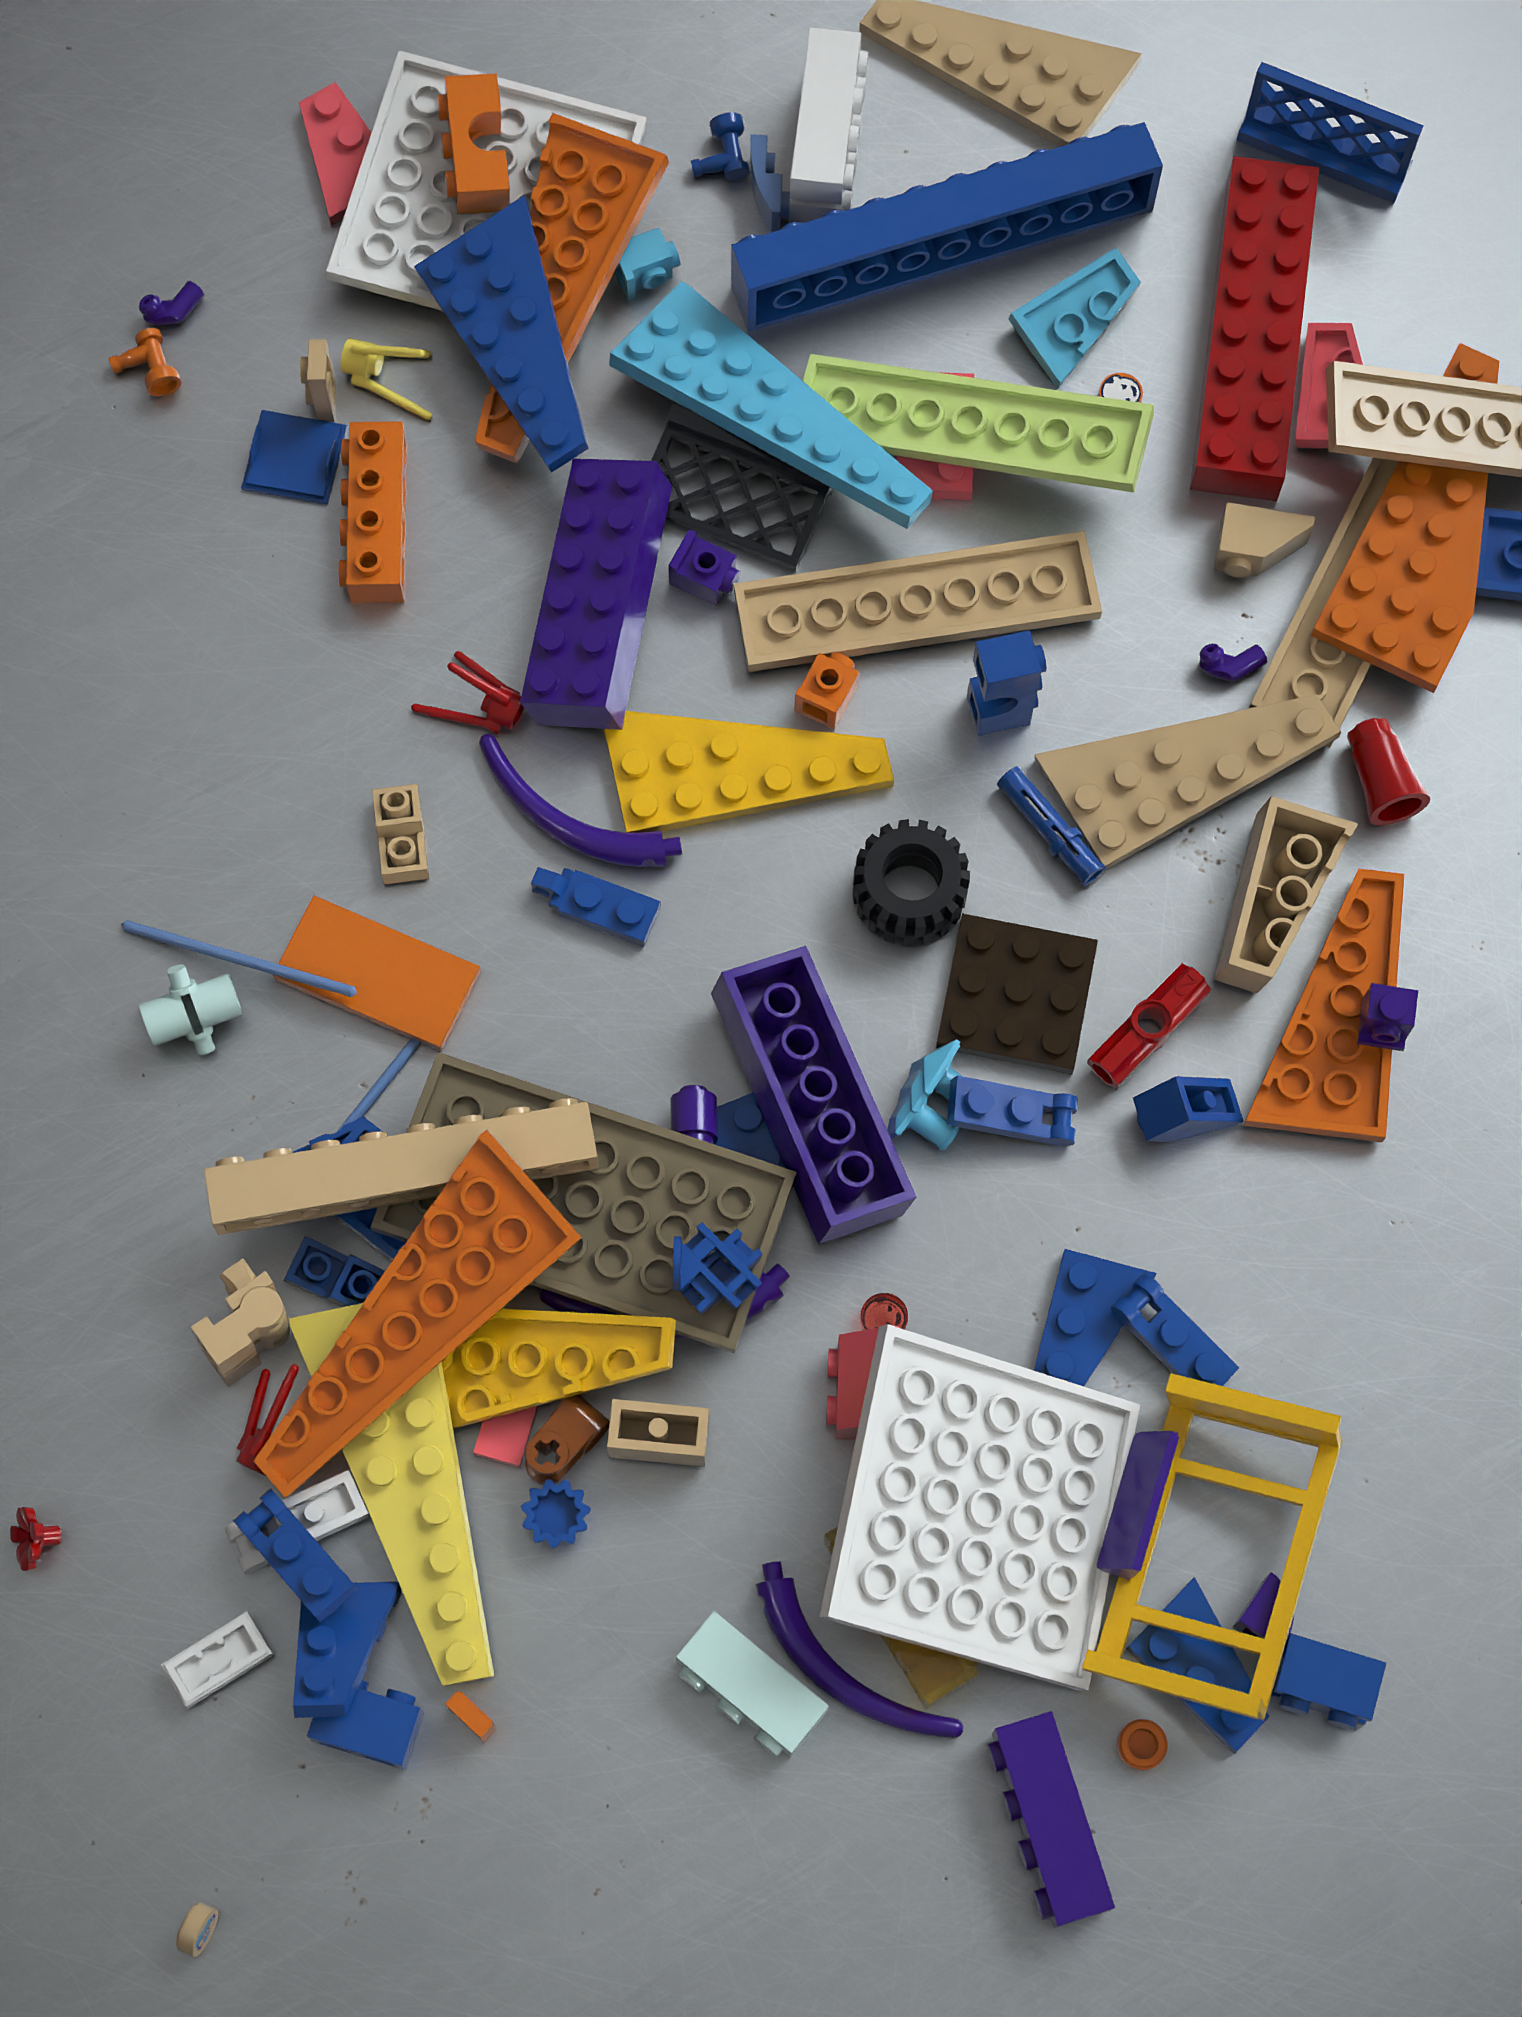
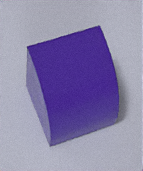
(1258, 1611)

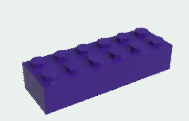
(596, 594)
(812, 1094)

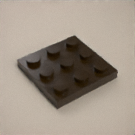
(1017, 993)

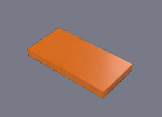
(395, 975)

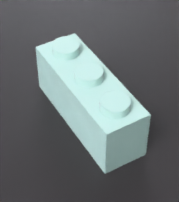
(750, 1686)

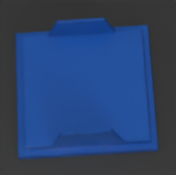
(294, 457)

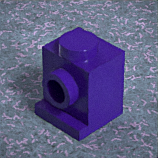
(703, 583)
(1387, 1016)

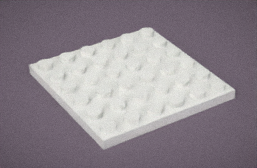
(400, 192)
(979, 1509)

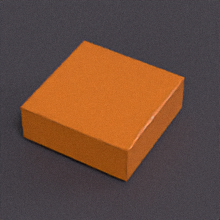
(471, 1716)

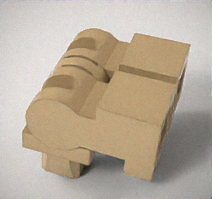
(255, 1324)

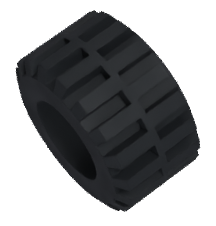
(917, 848)

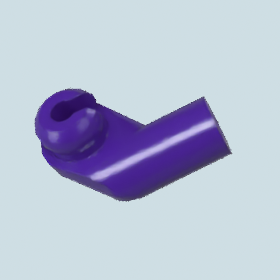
(171, 311)
(1228, 667)

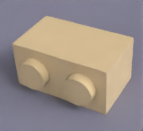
(658, 1432)

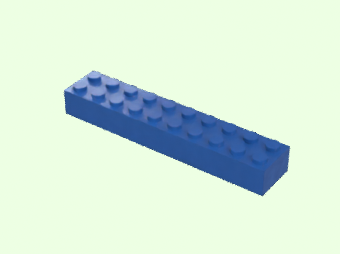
(944, 226)

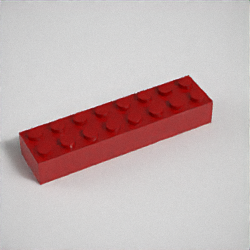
(1255, 329)

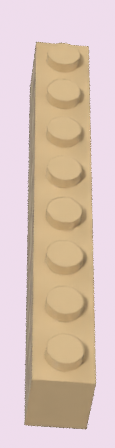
(391, 1168)

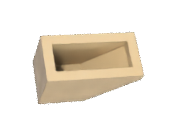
(1258, 538)

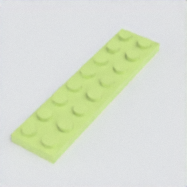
(988, 422)

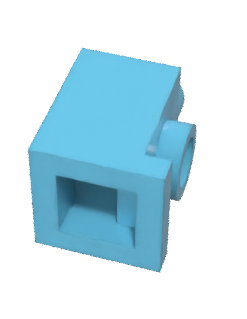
(646, 263)

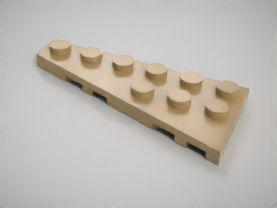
(1160, 779)

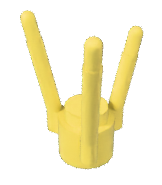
(366, 359)

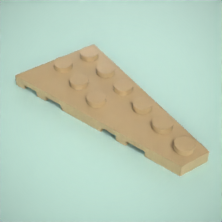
(1025, 73)

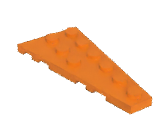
(1319, 1072)

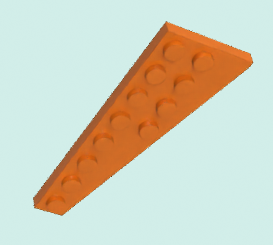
(583, 218)
(457, 1270)

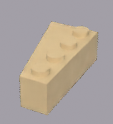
(1279, 882)

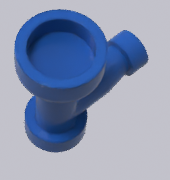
(728, 129)

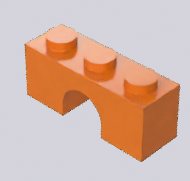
(478, 175)

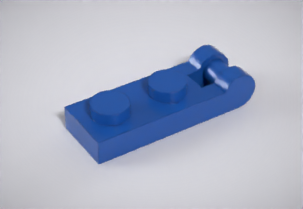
(1011, 1111)
(1173, 1334)
(296, 1557)

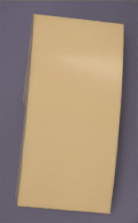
(400, 834)

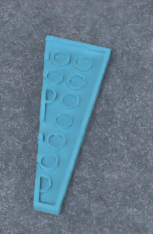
(728, 378)

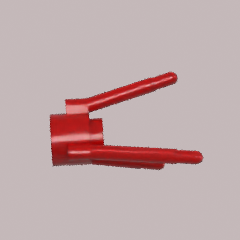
(500, 702)
(252, 1441)

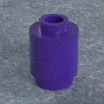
(695, 1113)

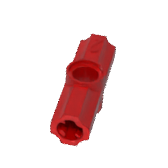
(1130, 1044)

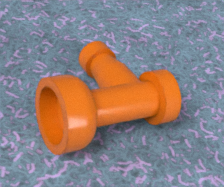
(161, 378)

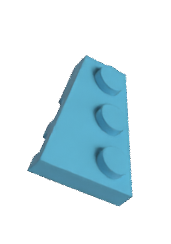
(1074, 313)

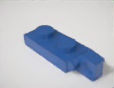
(598, 904)

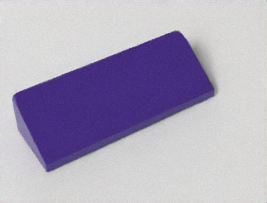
(1137, 1503)

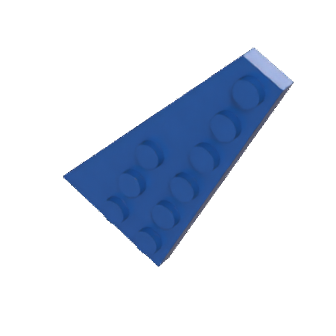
(505, 315)

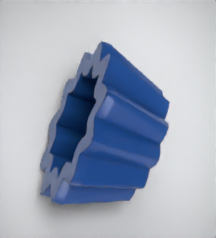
(555, 1513)

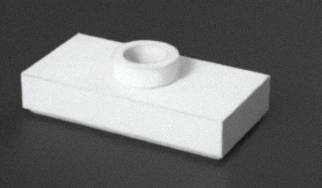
(217, 1660)

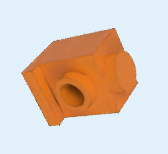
(822, 701)

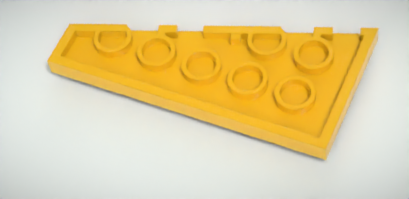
(707, 771)
(548, 1356)

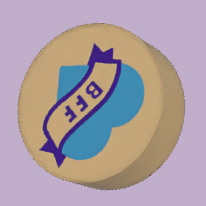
(196, 1929)

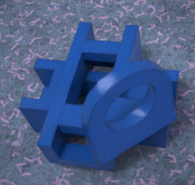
(714, 1277)

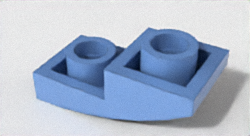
(767, 185)

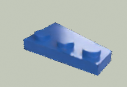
(1081, 1317)
(336, 1651)
(1199, 1661)

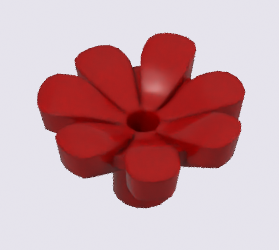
(32, 1537)

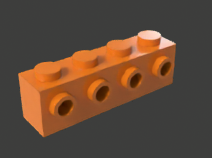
(375, 512)

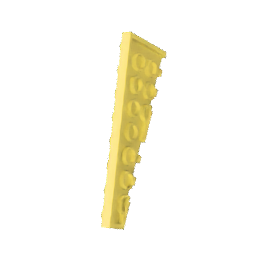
(418, 1506)

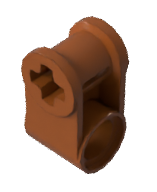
(570, 1434)

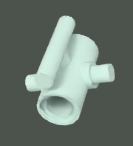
(190, 1009)

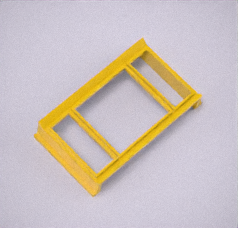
(1260, 1414)

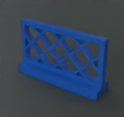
(1311, 141)

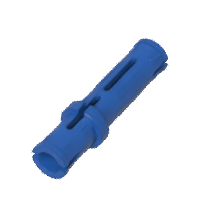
(1083, 865)

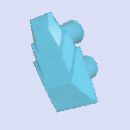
(926, 1075)

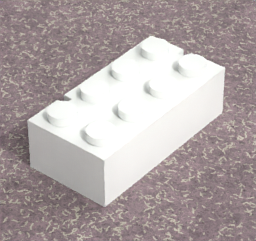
(828, 124)

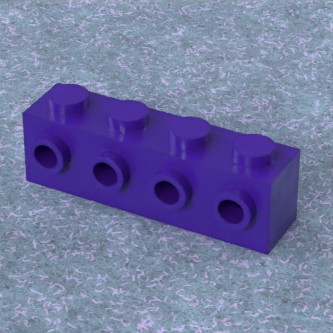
(1051, 1819)

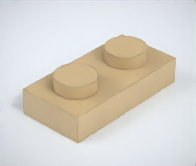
(319, 379)

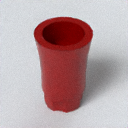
(1385, 773)

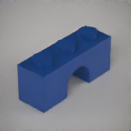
(1005, 682)

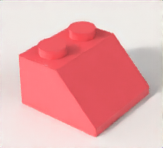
(851, 1367)

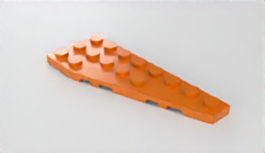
(1415, 563)

